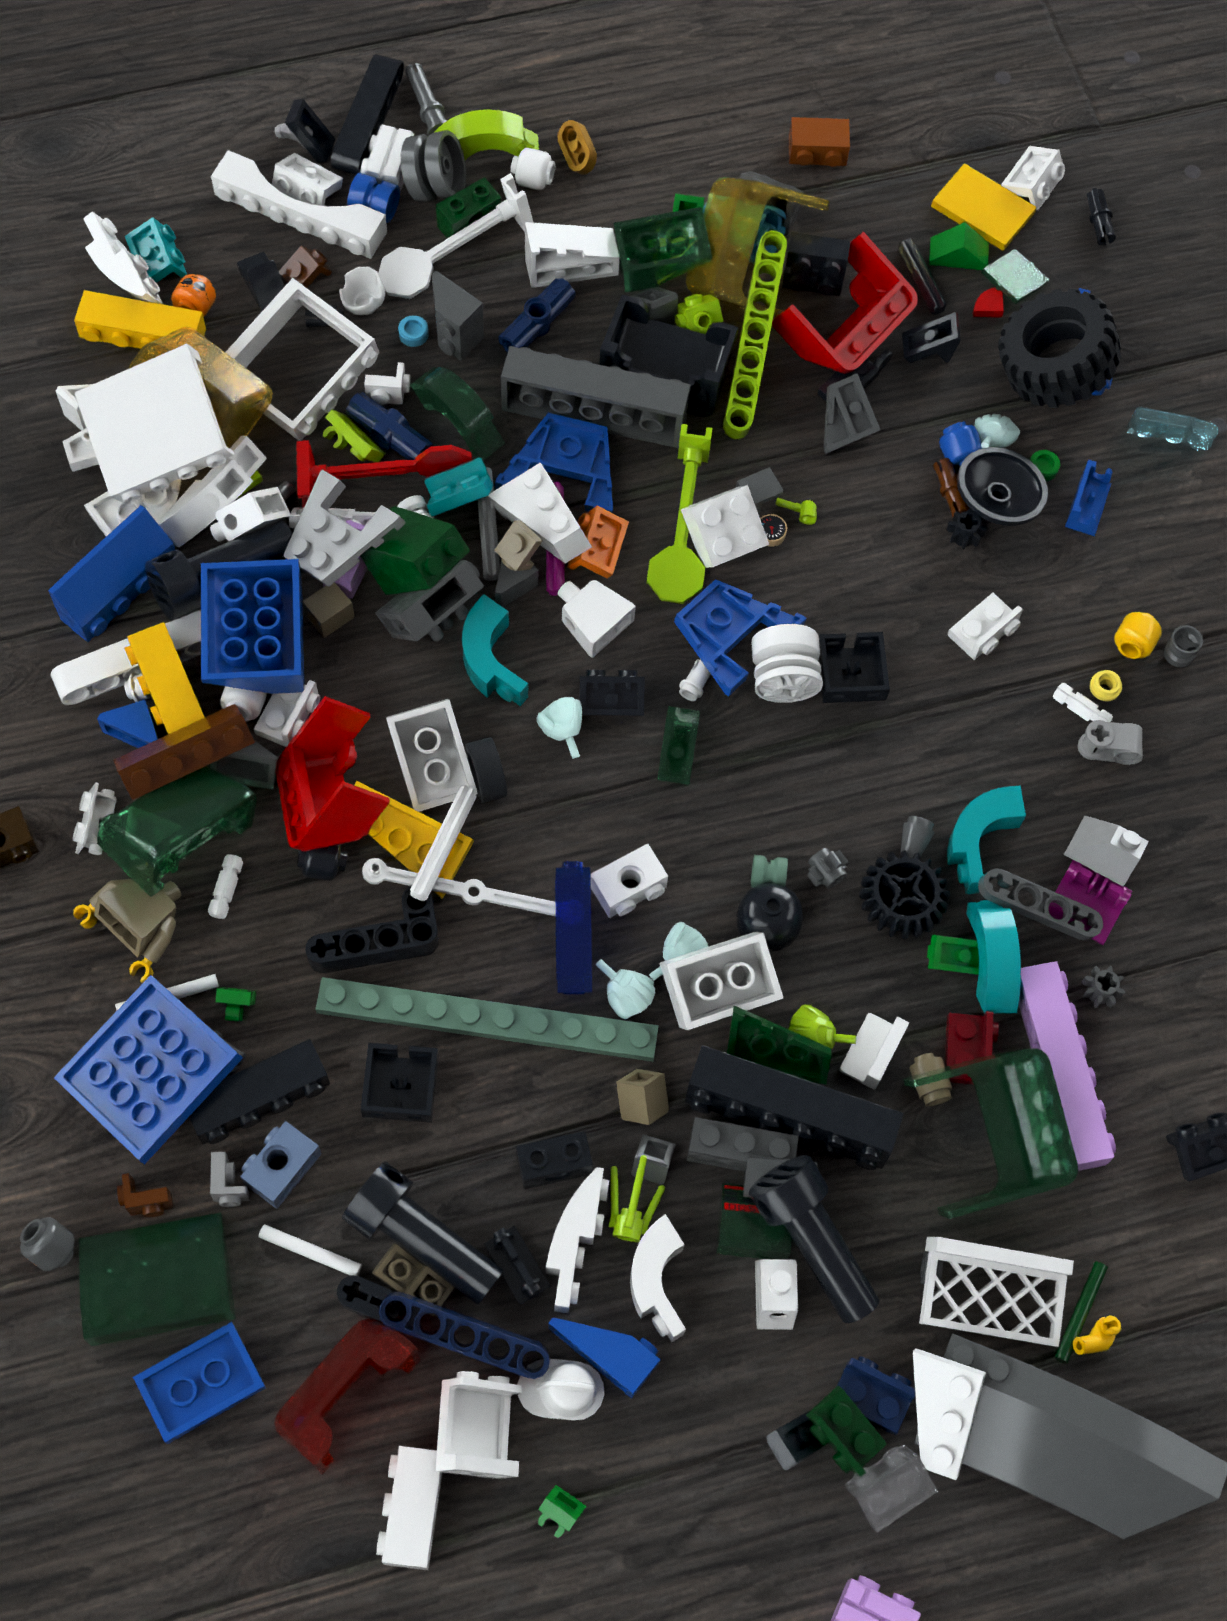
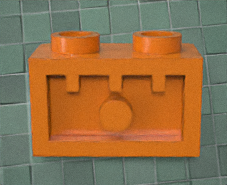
(605, 534)

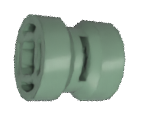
(768, 872)

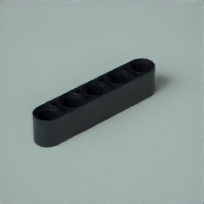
(367, 113)

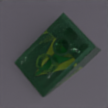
(661, 247)

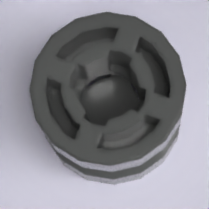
(1183, 646)

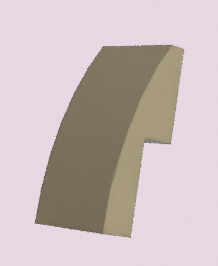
(409, 1276)

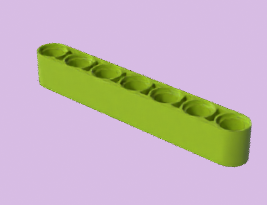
(755, 320)

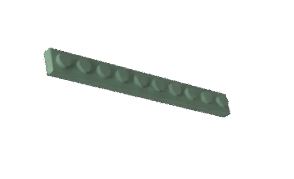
(487, 1019)

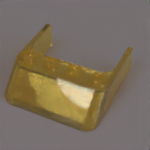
(732, 227)

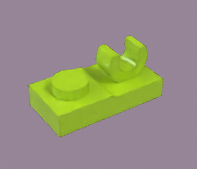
(350, 433)

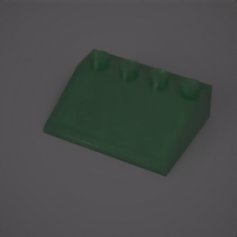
(154, 1279)

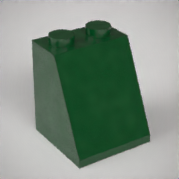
(415, 554)

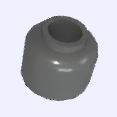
(47, 1243)

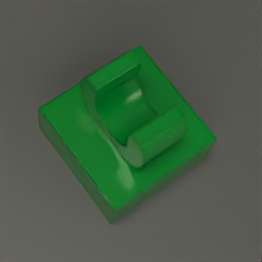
(235, 1001)
(562, 1509)

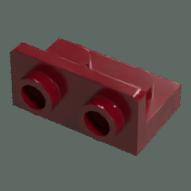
(969, 1039)

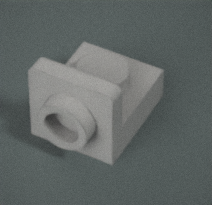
(221, 1176)

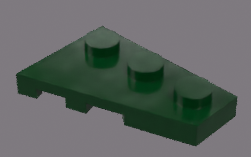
(777, 1047)

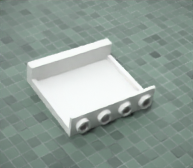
(152, 425)

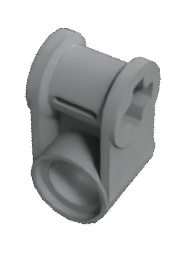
(1113, 742)

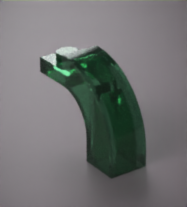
(456, 400)

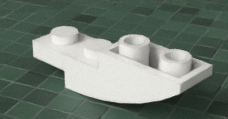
(118, 263)
(215, 491)
(576, 1226)

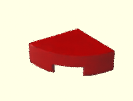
(989, 304)

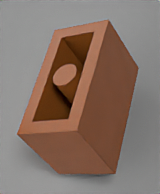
(819, 141)

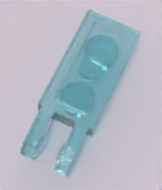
(1172, 427)

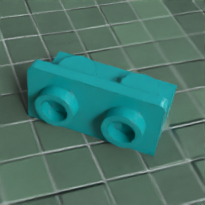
(157, 247)
(458, 486)

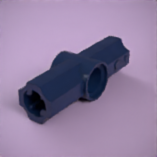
(546, 307)
(387, 427)

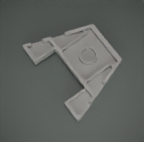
(328, 544)

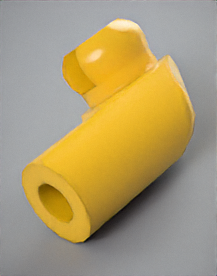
(1099, 1338)

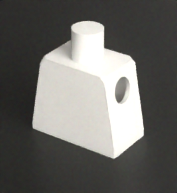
(249, 514)
(594, 614)
(776, 1293)

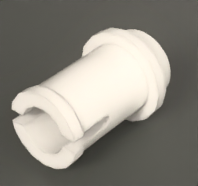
(692, 686)

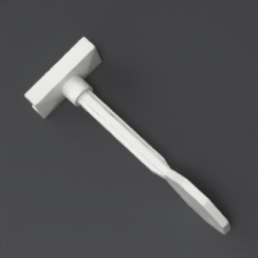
(409, 270)

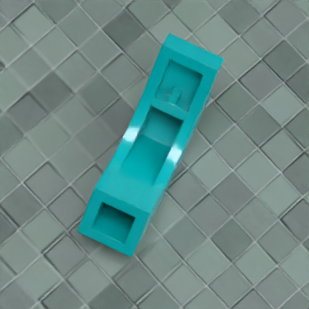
(480, 632)
(986, 813)
(998, 956)

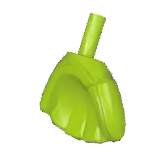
(816, 1026)

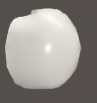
(362, 291)

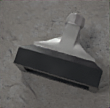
(308, 130)

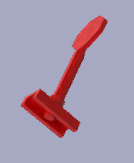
(428, 463)

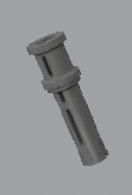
(431, 110)

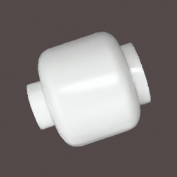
(533, 169)
(247, 701)

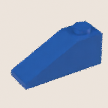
(612, 1353)

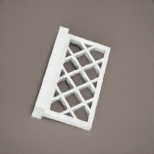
(998, 1259)

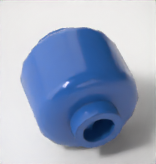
(959, 442)

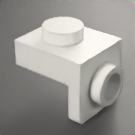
(388, 388)

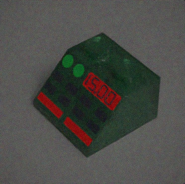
(744, 1230)

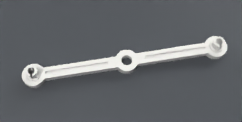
(376, 872)

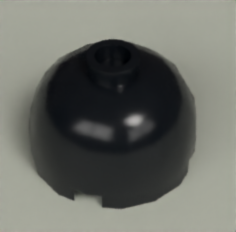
(771, 911)

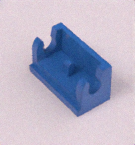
(1089, 500)

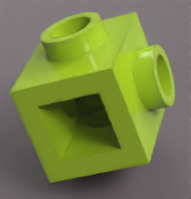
(698, 313)

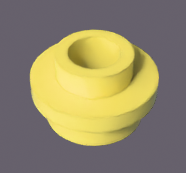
(1109, 678)

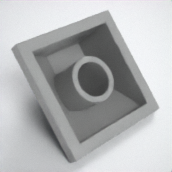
(1106, 849)

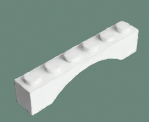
(348, 226)

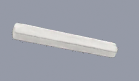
(443, 843)

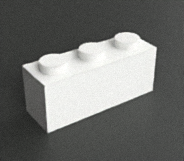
(410, 1509)

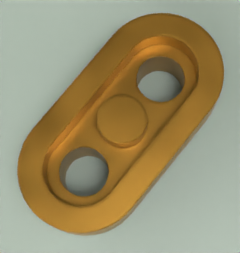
(577, 147)

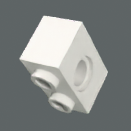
(638, 865)

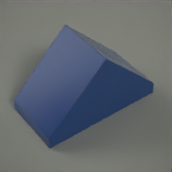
(129, 724)

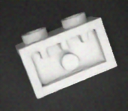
(1036, 174)
(305, 180)
(984, 626)
(287, 714)

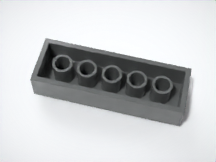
(607, 396)

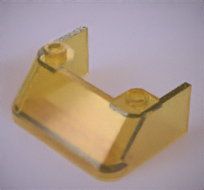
(238, 393)

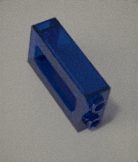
(573, 929)

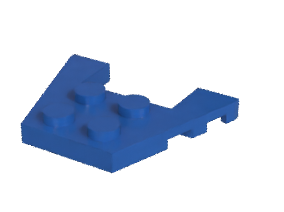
(569, 450)
(719, 621)

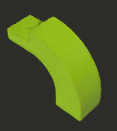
(490, 130)

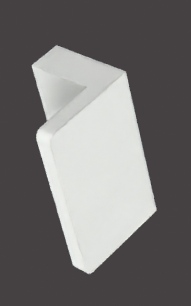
(873, 1049)

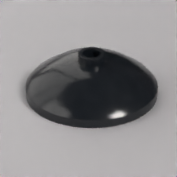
(1002, 486)

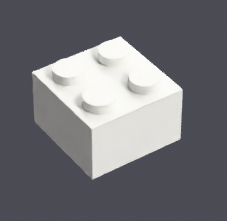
(725, 526)

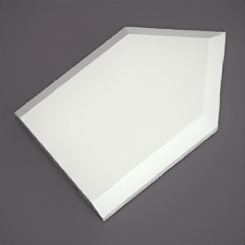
(110, 512)

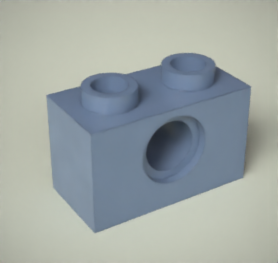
(277, 1184)

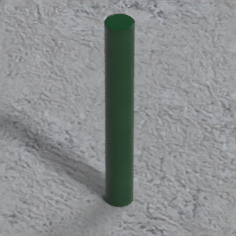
(1081, 1312)

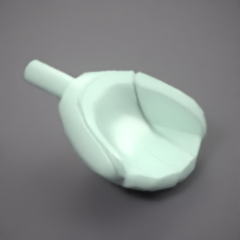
(996, 431)
(562, 721)
(680, 941)
(627, 990)

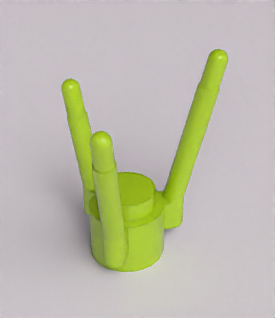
(628, 1224)

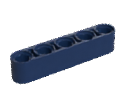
(477, 1348)

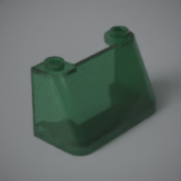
(173, 822)

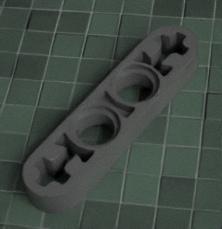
(1041, 899)

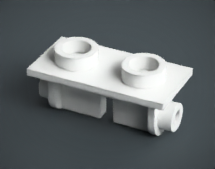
(95, 807)

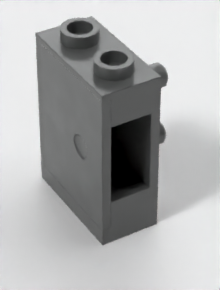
(419, 612)

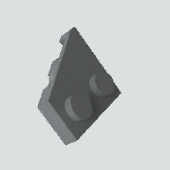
(847, 414)

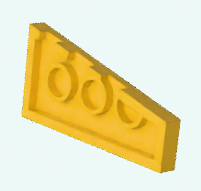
(410, 836)

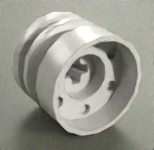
(786, 663)

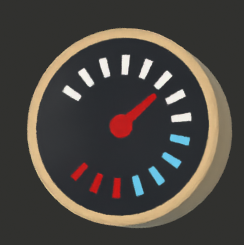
(774, 528)

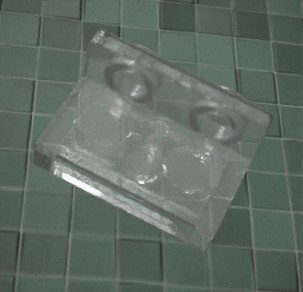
(892, 1487)

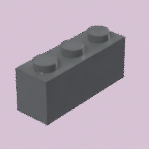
(731, 1144)

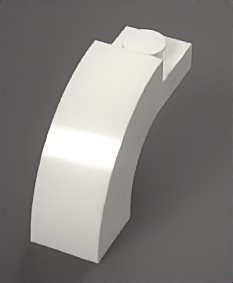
(653, 1253)

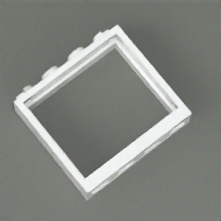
(269, 324)

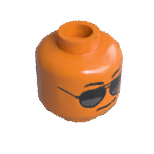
(194, 293)

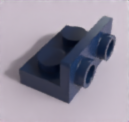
(877, 1395)

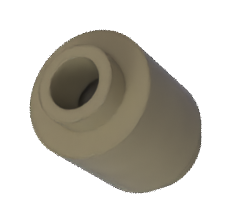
(935, 1092)

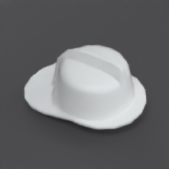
(564, 1392)

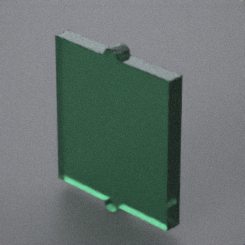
(1015, 276)

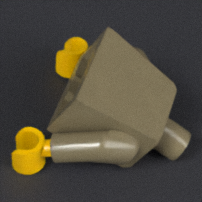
(135, 918)

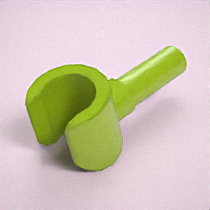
(806, 509)

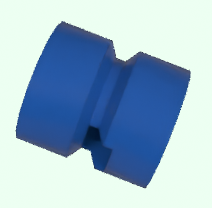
(380, 197)

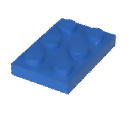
(199, 1383)

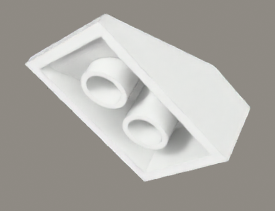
(430, 754)

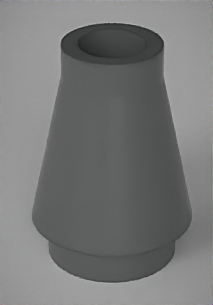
(916, 835)

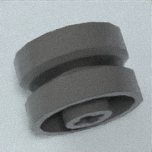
(433, 166)

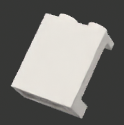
(476, 1426)

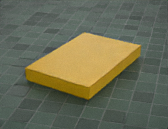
(984, 206)

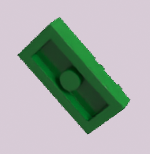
(953, 954)

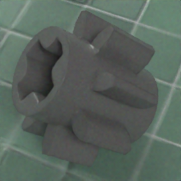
(827, 868)
(1111, 984)

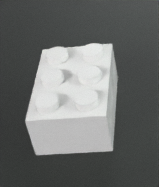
(716, 978)

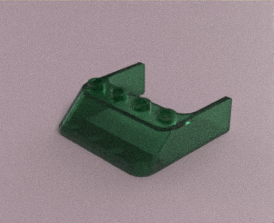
(1021, 1122)

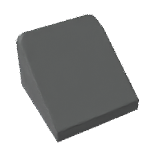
(658, 1158)

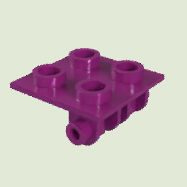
(1095, 892)

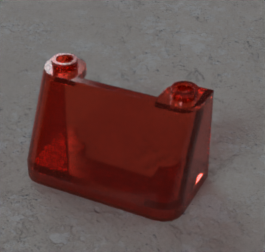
(301, 1417)

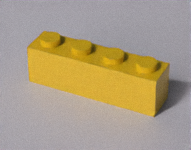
(130, 320)
(163, 678)

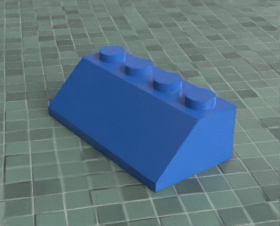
(110, 575)

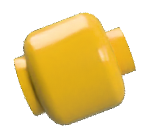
(1137, 635)

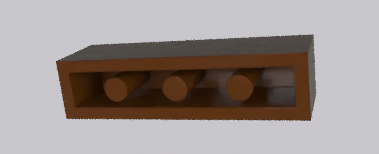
(183, 751)

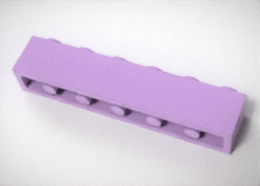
(1052, 1029)

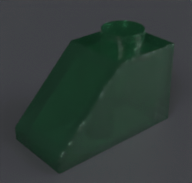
(678, 745)

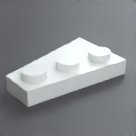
(945, 1410)

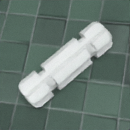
(1080, 704)
(225, 886)

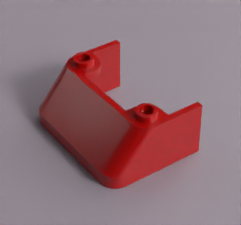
(883, 303)
(314, 797)

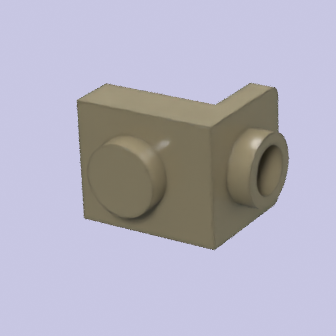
(518, 547)

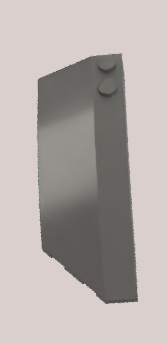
(1081, 1448)

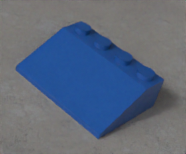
(252, 625)

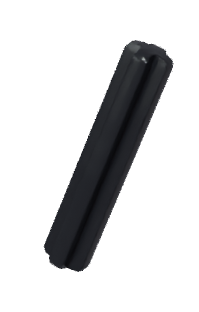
(922, 276)

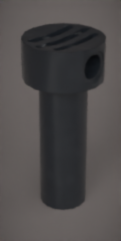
(177, 580)
(792, 1197)
(386, 1207)

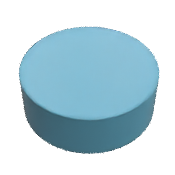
(413, 331)

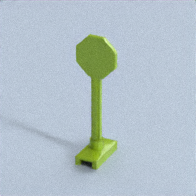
(676, 571)

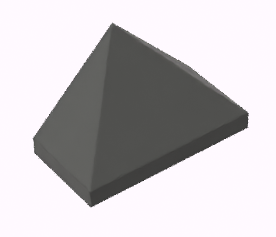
(250, 766)

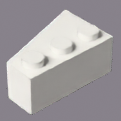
(569, 253)
(541, 507)

